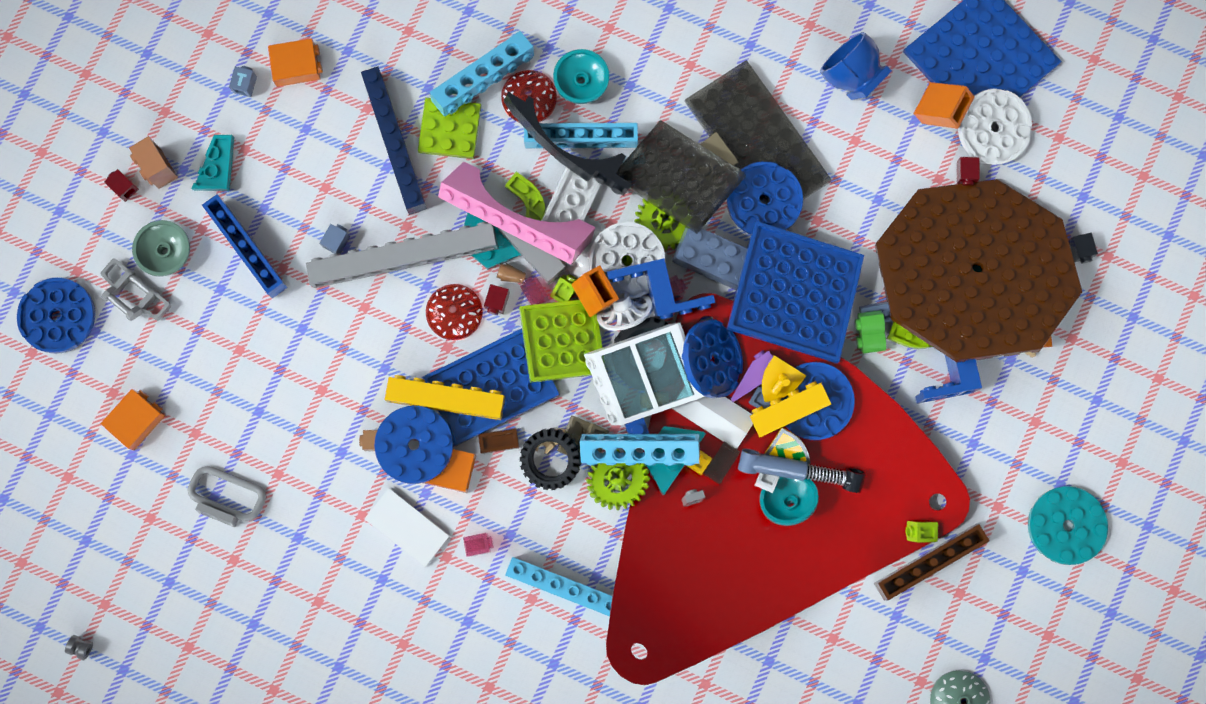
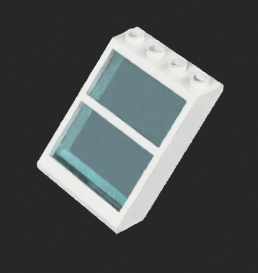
(642, 374)

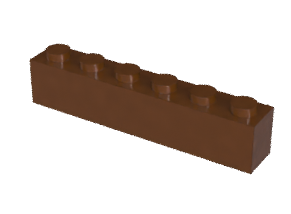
(931, 562)

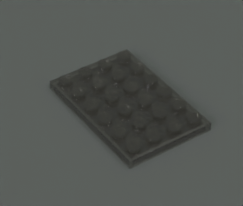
(680, 176)

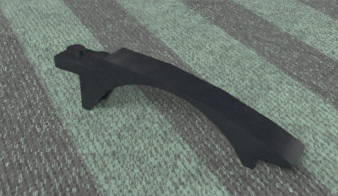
(601, 169)

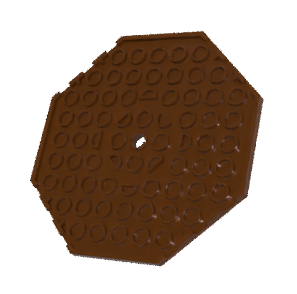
(970, 314)

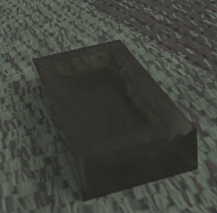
(721, 462)

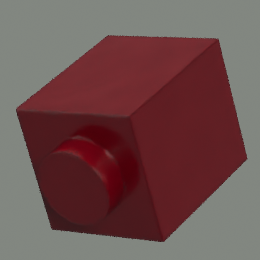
(968, 170)
(120, 185)
(496, 299)

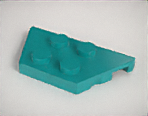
(494, 257)
(664, 474)

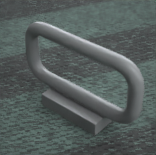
(219, 511)

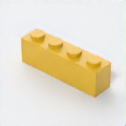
(790, 409)

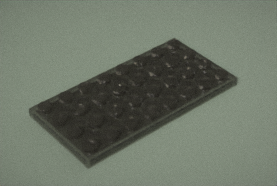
(755, 127)

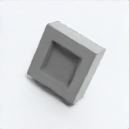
(693, 497)

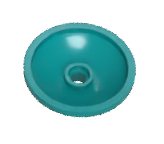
(581, 65)
(790, 491)

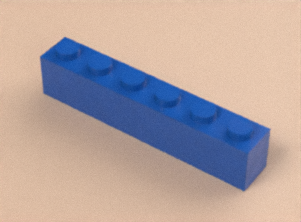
(244, 246)

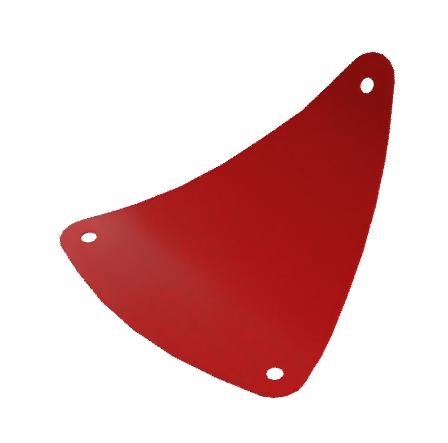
(726, 572)

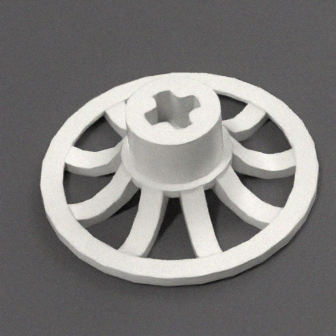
(624, 306)

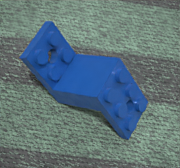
(660, 288)
(963, 378)

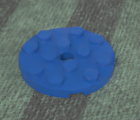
(778, 185)
(36, 312)
(709, 377)
(831, 418)
(434, 444)

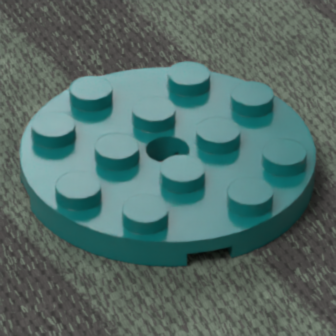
(1088, 528)

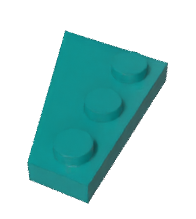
(217, 167)

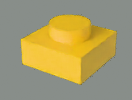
(703, 463)

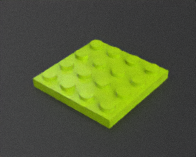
(557, 339)

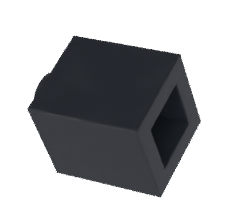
(1083, 248)

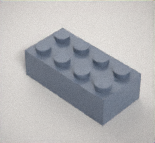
(711, 256)

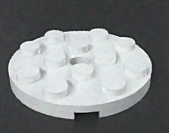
(1013, 123)
(623, 240)

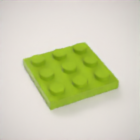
(449, 135)

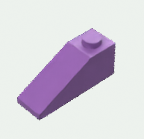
(753, 375)

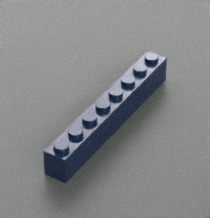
(393, 140)

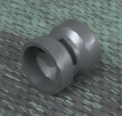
(78, 647)

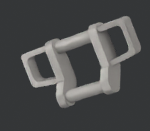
(131, 314)

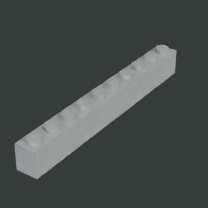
(401, 255)

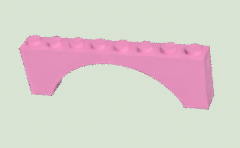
(559, 239)

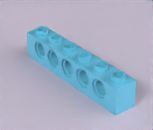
(485, 65)
(587, 135)
(648, 442)
(559, 586)

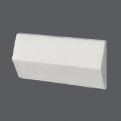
(718, 417)

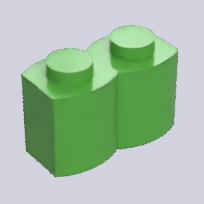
(871, 331)

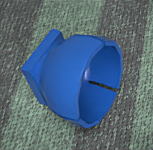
(855, 67)

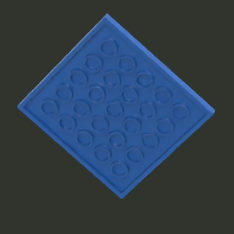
(983, 49)
(795, 292)

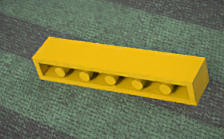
(445, 398)

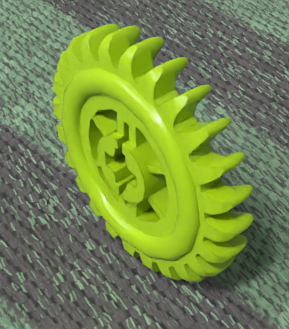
(667, 239)
(611, 473)

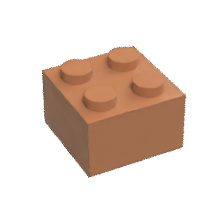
(152, 162)

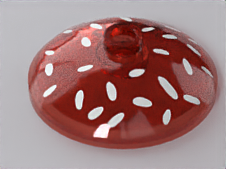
(542, 91)
(461, 322)

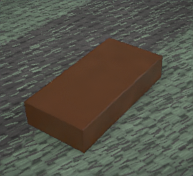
(498, 441)

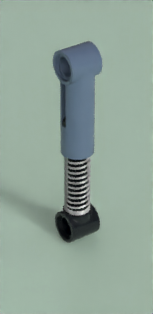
(756, 462)

